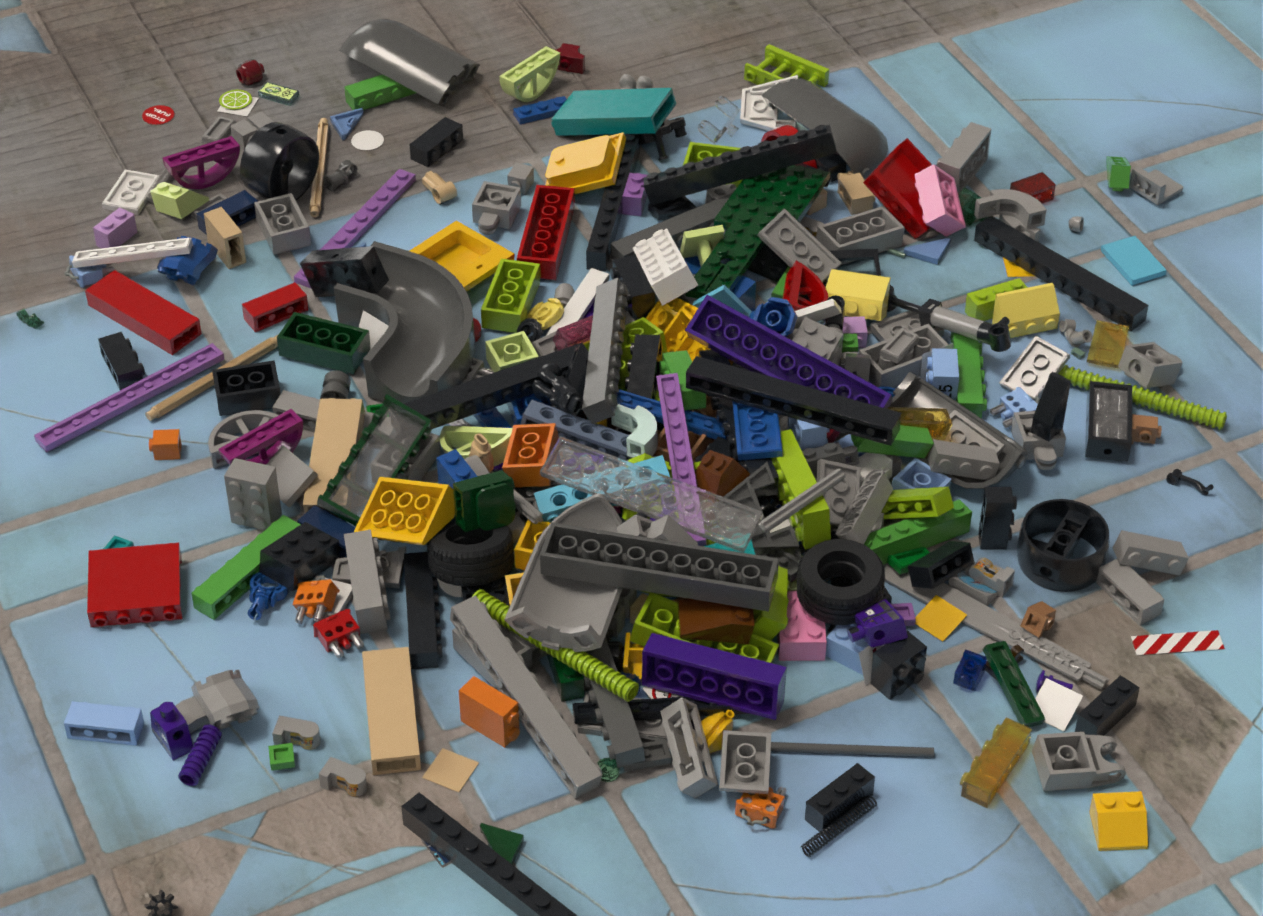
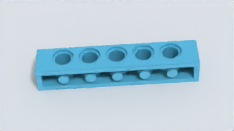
(549, 499)

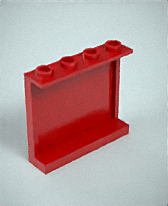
(895, 186)
(134, 585)

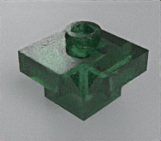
(968, 202)

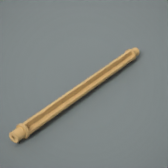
(317, 184)
(207, 381)

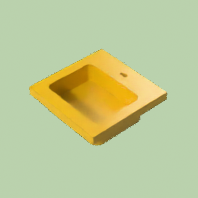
(586, 163)
(464, 253)

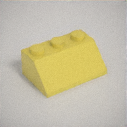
(862, 293)
(1028, 309)

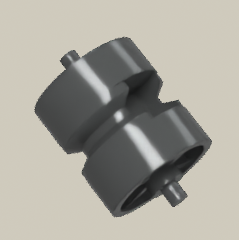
(335, 385)

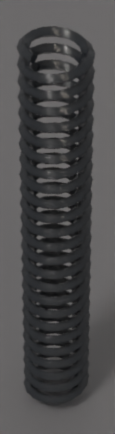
(832, 824)

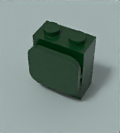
(484, 501)

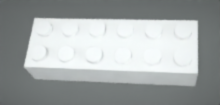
(664, 266)

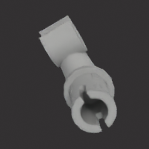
(1074, 338)

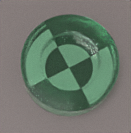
(609, 769)

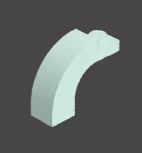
(643, 429)

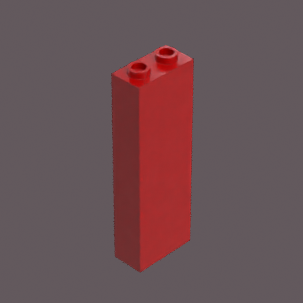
(143, 312)

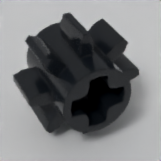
(166, 901)

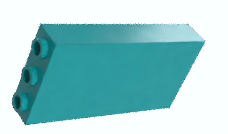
(614, 111)

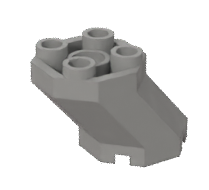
(225, 699)

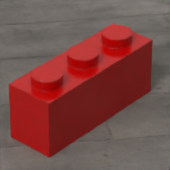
(274, 307)

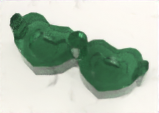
(32, 320)

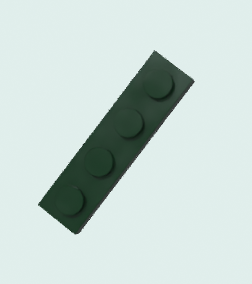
(1013, 684)

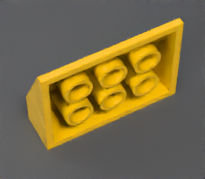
(407, 510)

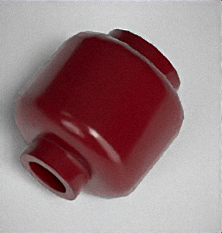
(250, 72)

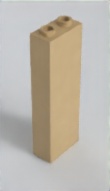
(336, 431)
(391, 711)

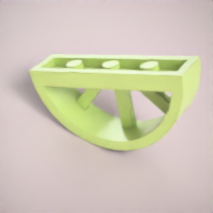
(537, 69)
(462, 437)

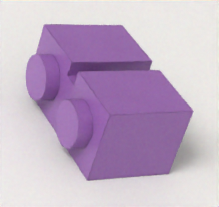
(634, 195)

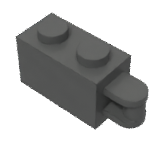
(831, 452)

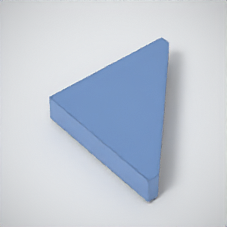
(346, 122)
(929, 251)

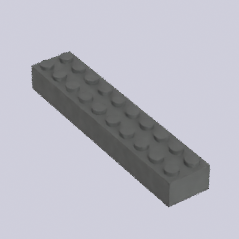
(659, 566)

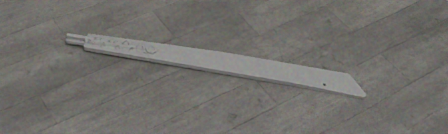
(1002, 629)

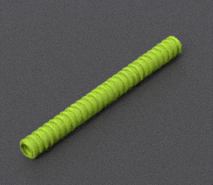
(1151, 399)
(579, 661)

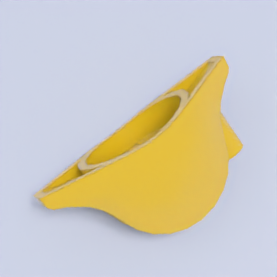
(714, 726)

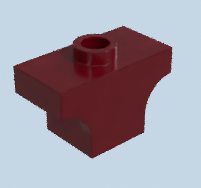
(571, 59)

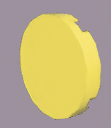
(547, 313)

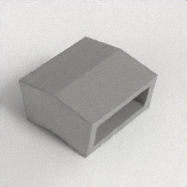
(193, 714)

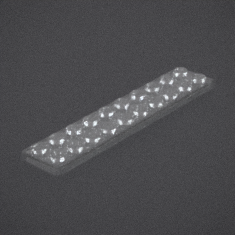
(652, 493)

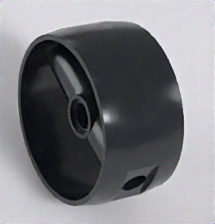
(279, 161)
(1053, 565)

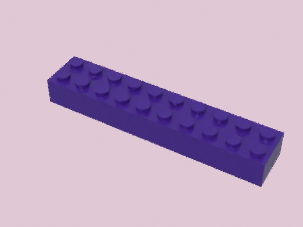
(775, 355)

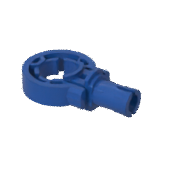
(262, 596)

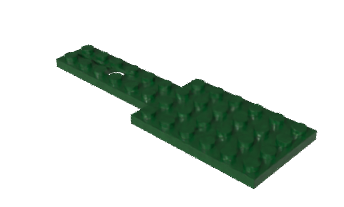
(747, 213)

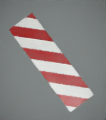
(1177, 642)

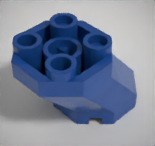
(188, 266)
(776, 315)

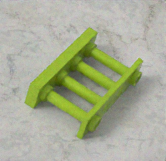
(785, 62)

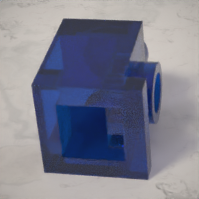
(970, 670)

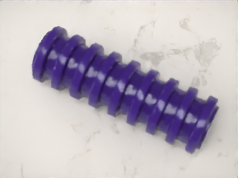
(200, 755)

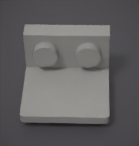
(1153, 185)

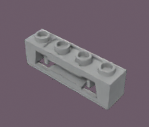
(688, 748)

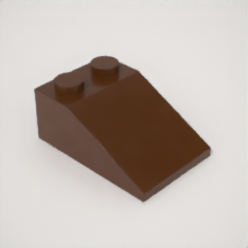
(719, 473)
(714, 621)

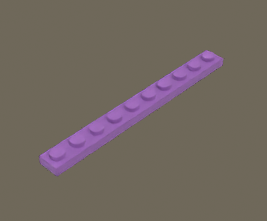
(366, 216)
(128, 397)
(677, 434)

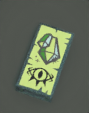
(278, 93)

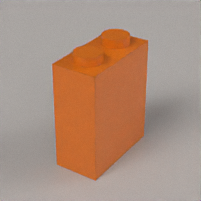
(489, 711)

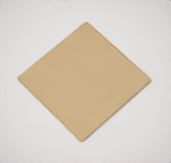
(450, 770)

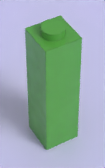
(909, 442)

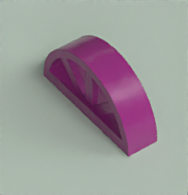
(222, 151)
(283, 430)

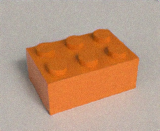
(527, 453)

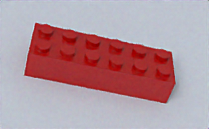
(547, 229)

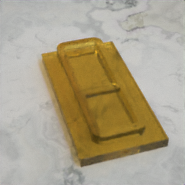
(1107, 344)

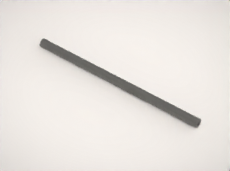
(852, 749)

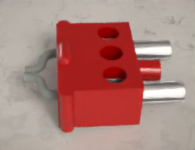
(338, 631)

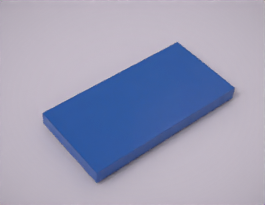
(756, 433)

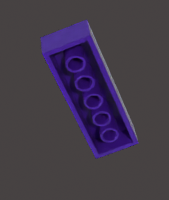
(713, 676)

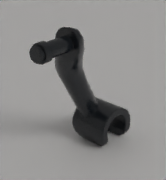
(1174, 477)

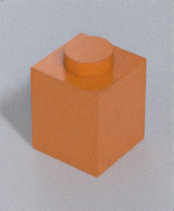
(166, 444)

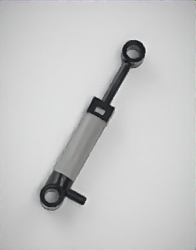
(933, 313)

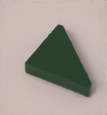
(502, 841)

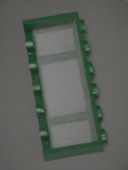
(380, 452)

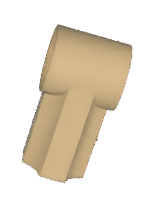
(441, 190)

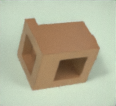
(1145, 429)
(1042, 620)

